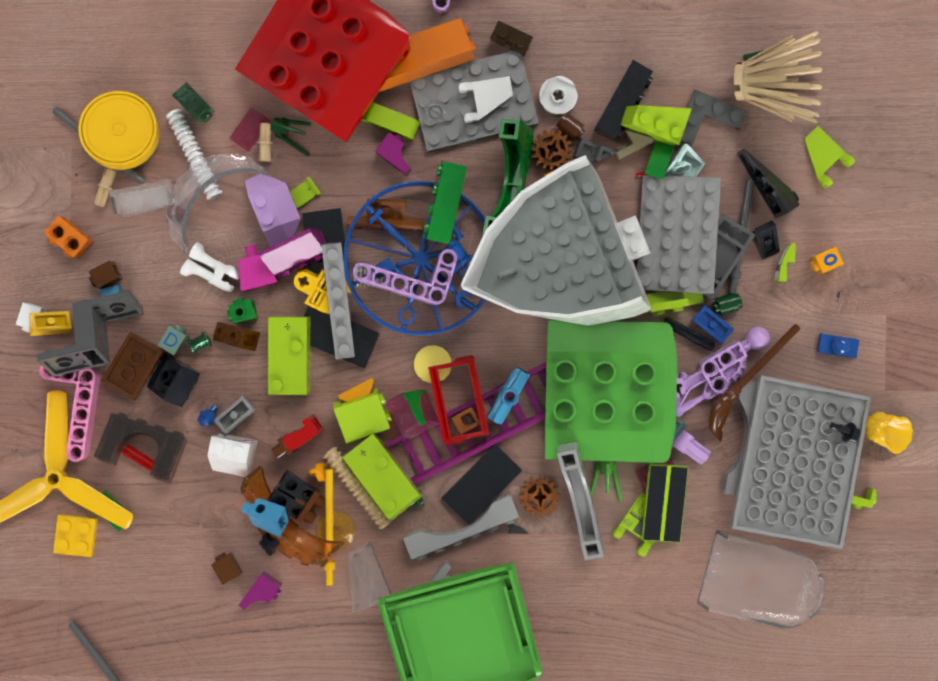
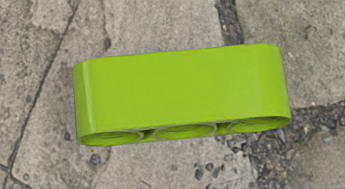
(391, 121)

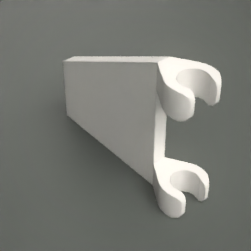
(487, 95)

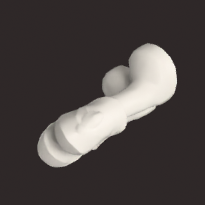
(191, 267)

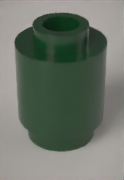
(727, 304)

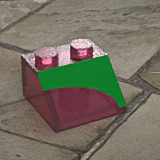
(413, 413)

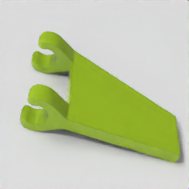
(823, 154)

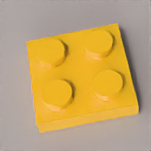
(75, 535)

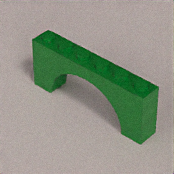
(517, 145)

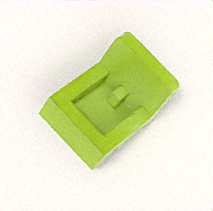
(869, 499)

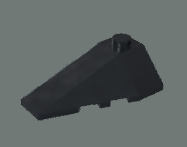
(774, 192)

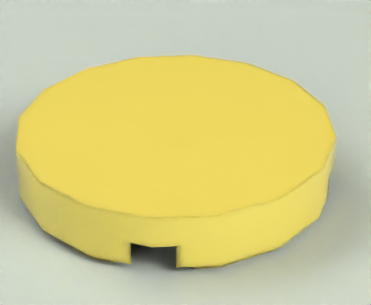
(428, 357)

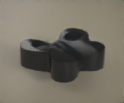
(269, 543)

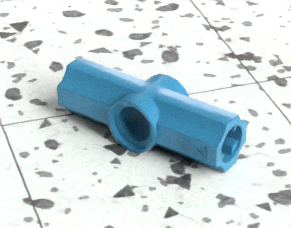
(513, 384)

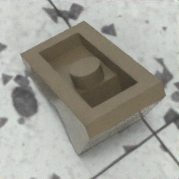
(636, 143)

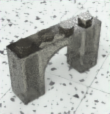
(121, 429)

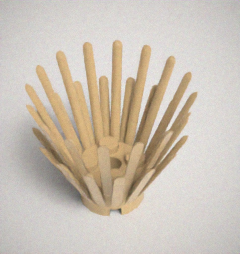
(770, 70)

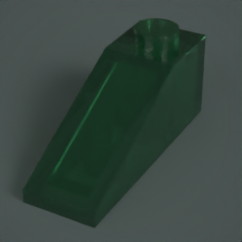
(194, 103)

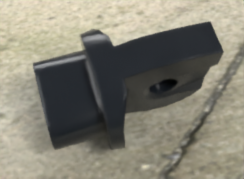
(848, 432)

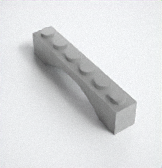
(745, 402)
(578, 487)
(424, 541)

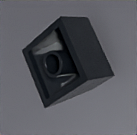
(173, 380)

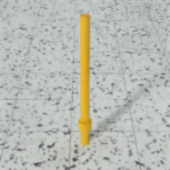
(329, 521)

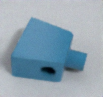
(267, 516)

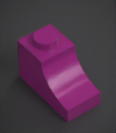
(392, 151)
(263, 589)

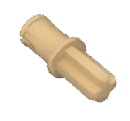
(265, 142)
(104, 187)

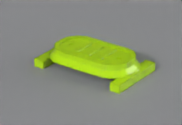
(302, 194)

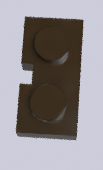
(509, 35)

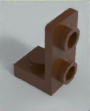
(236, 336)

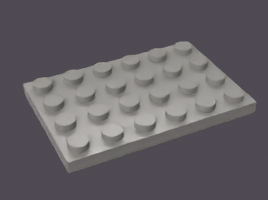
(445, 87)
(681, 232)

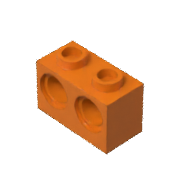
(70, 234)

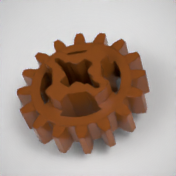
(543, 146)
(531, 496)

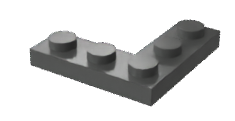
(713, 108)

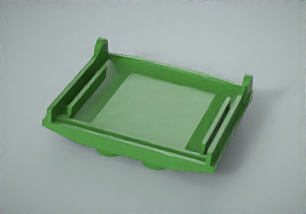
(611, 390)
(462, 629)

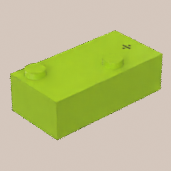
(289, 355)
(382, 476)

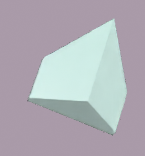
(685, 163)

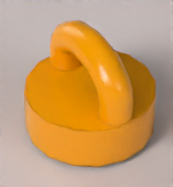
(319, 471)

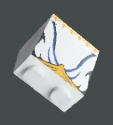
(232, 454)

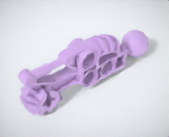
(728, 372)

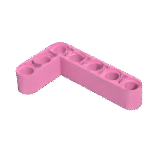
(77, 422)

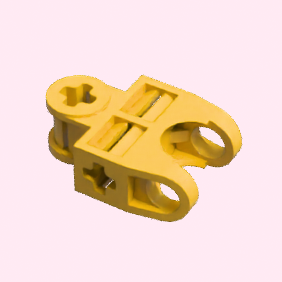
(312, 288)

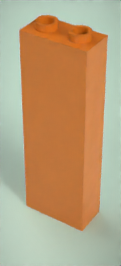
(433, 52)

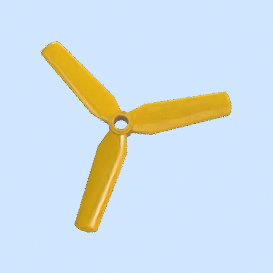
(56, 462)

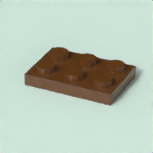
(132, 365)

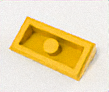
(49, 323)

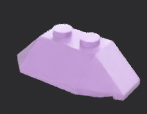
(273, 207)

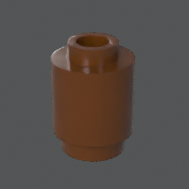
(570, 126)

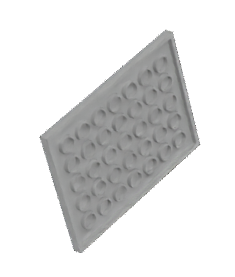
(794, 467)

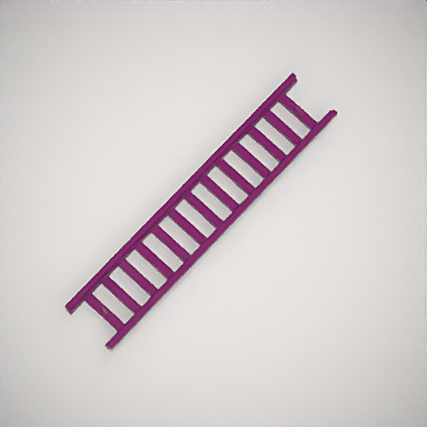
(490, 440)

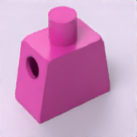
(254, 272)

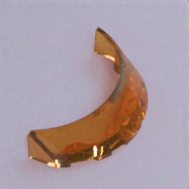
(294, 539)

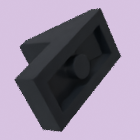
(766, 239)

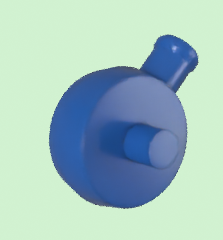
(207, 416)

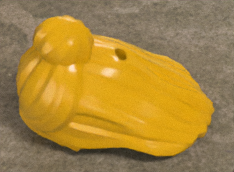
(889, 431)

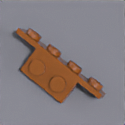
(393, 213)

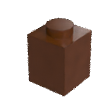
(104, 275)
(226, 567)

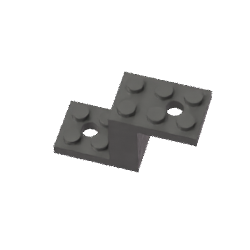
(90, 333)

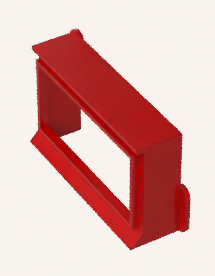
(440, 404)

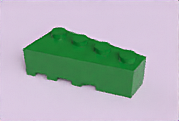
(445, 201)

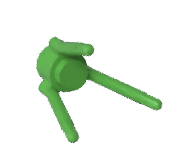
(606, 468)

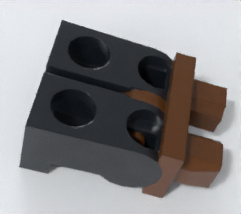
(297, 497)

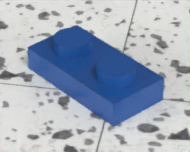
(712, 324)

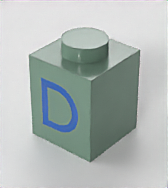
(174, 339)

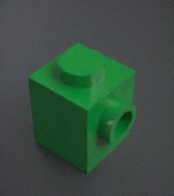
(242, 311)

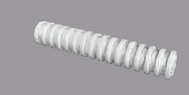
(190, 146)

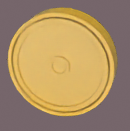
(119, 130)

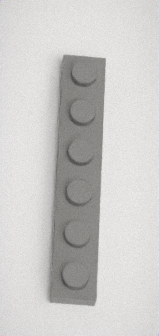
(338, 300)

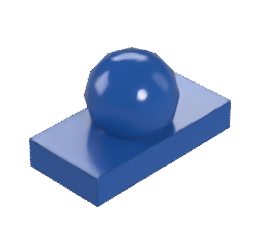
(838, 345)

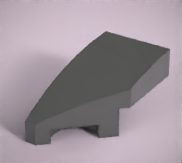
(592, 151)

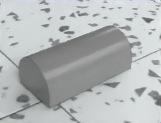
(235, 414)

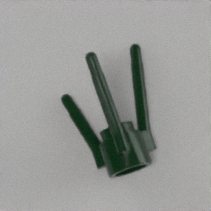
(282, 126)

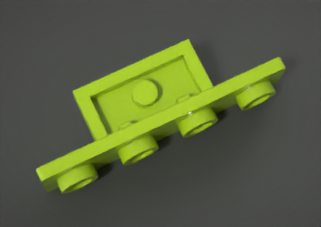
(676, 301)

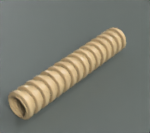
(348, 476)

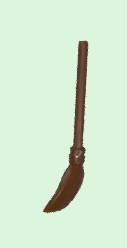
(722, 405)

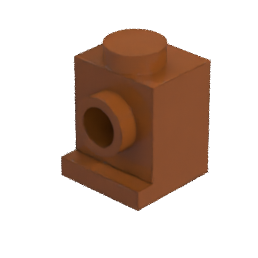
(459, 424)

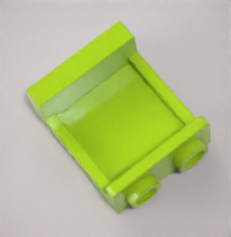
(362, 416)

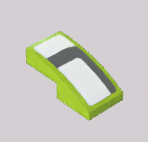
(786, 257)

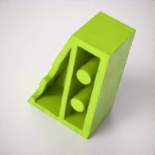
(657, 122)

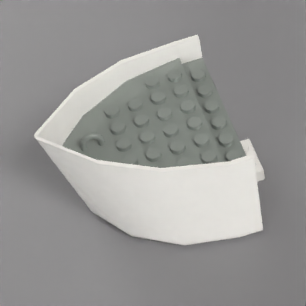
(562, 253)

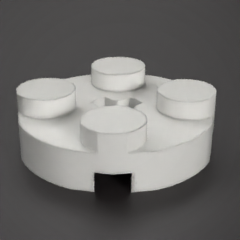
(548, 101)

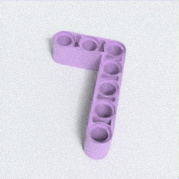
(407, 290)

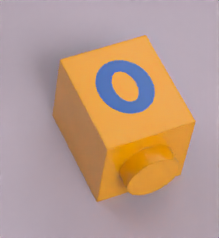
(826, 261)

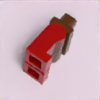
(290, 442)

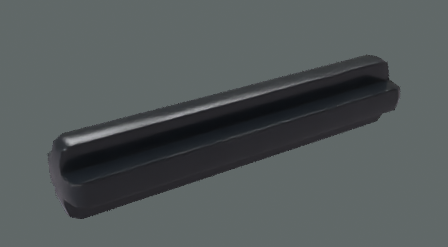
(690, 334)

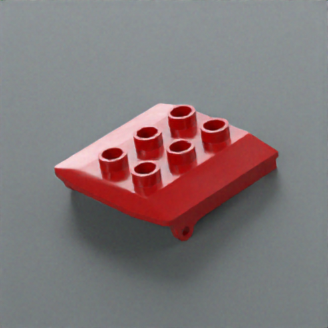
(326, 58)

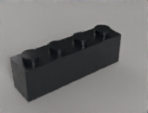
(626, 94)

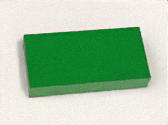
(659, 160)

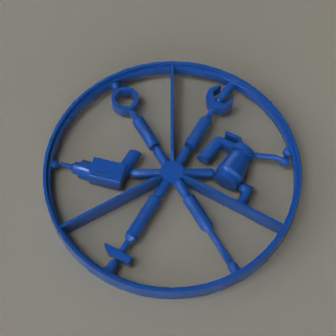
(419, 258)

